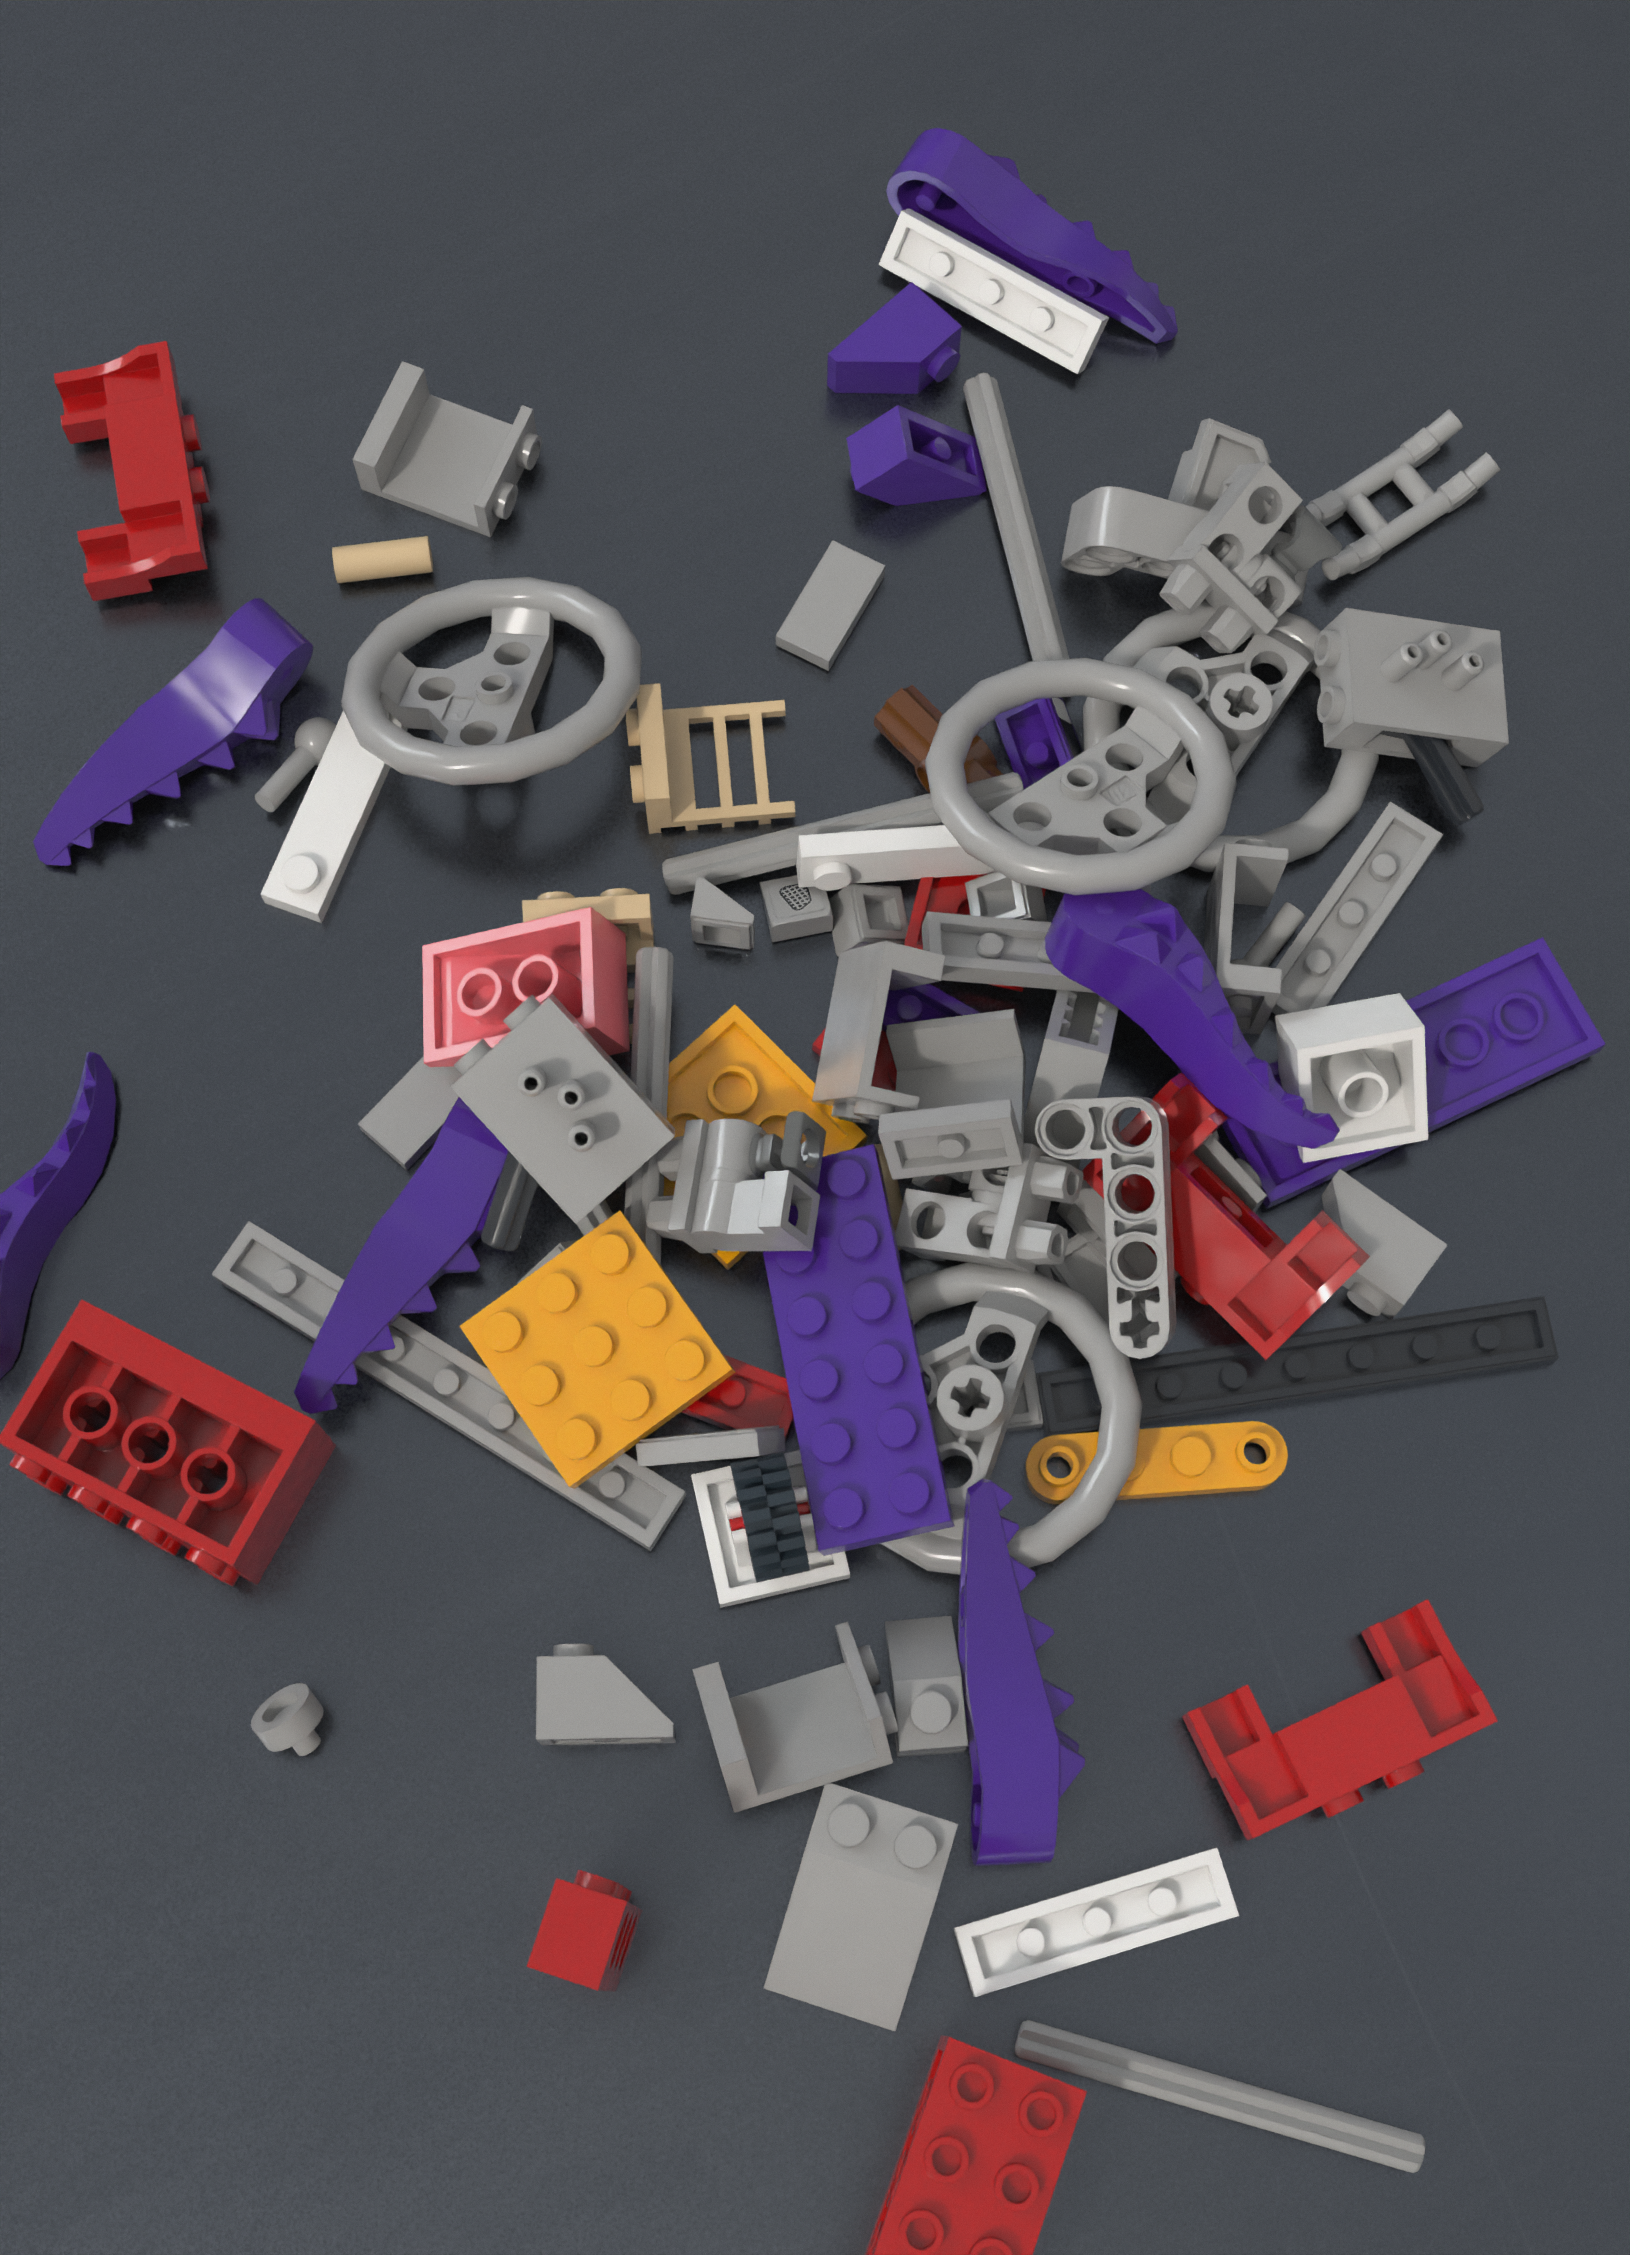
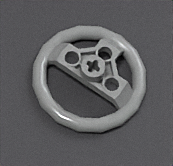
(486, 697)
(1242, 711)
(1086, 794)
(960, 1377)

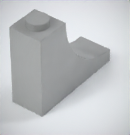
(1071, 1062)

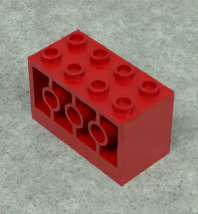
(121, 1400)
(977, 2158)

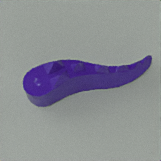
(991, 207)
(192, 722)
(1158, 974)
(49, 1197)
(410, 1248)
(1014, 1747)

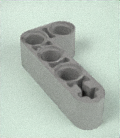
(1137, 532)
(1122, 1223)

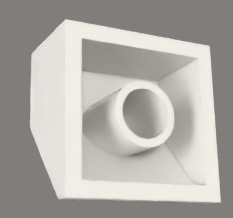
(1361, 1068)

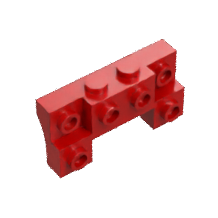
(156, 483)
(1221, 1244)
(1369, 1736)

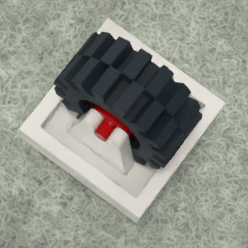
(762, 1529)

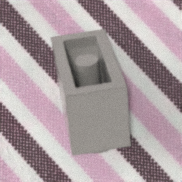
(1397, 1246)
(926, 1687)
(592, 1702)

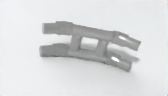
(1400, 469)

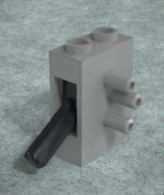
(1415, 695)
(561, 1115)

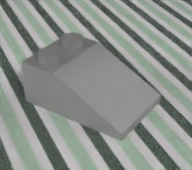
(860, 1906)

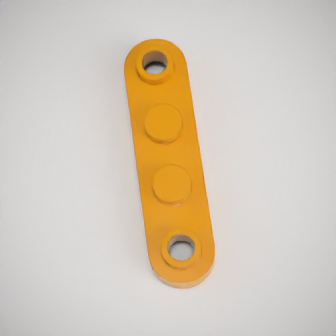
(1167, 1461)

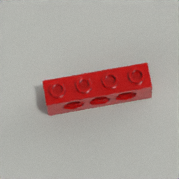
(586, 1932)

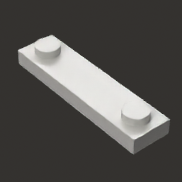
(993, 291)
(327, 826)
(882, 855)
(1095, 1922)

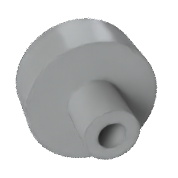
(289, 1720)

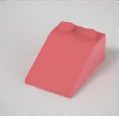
(486, 975)

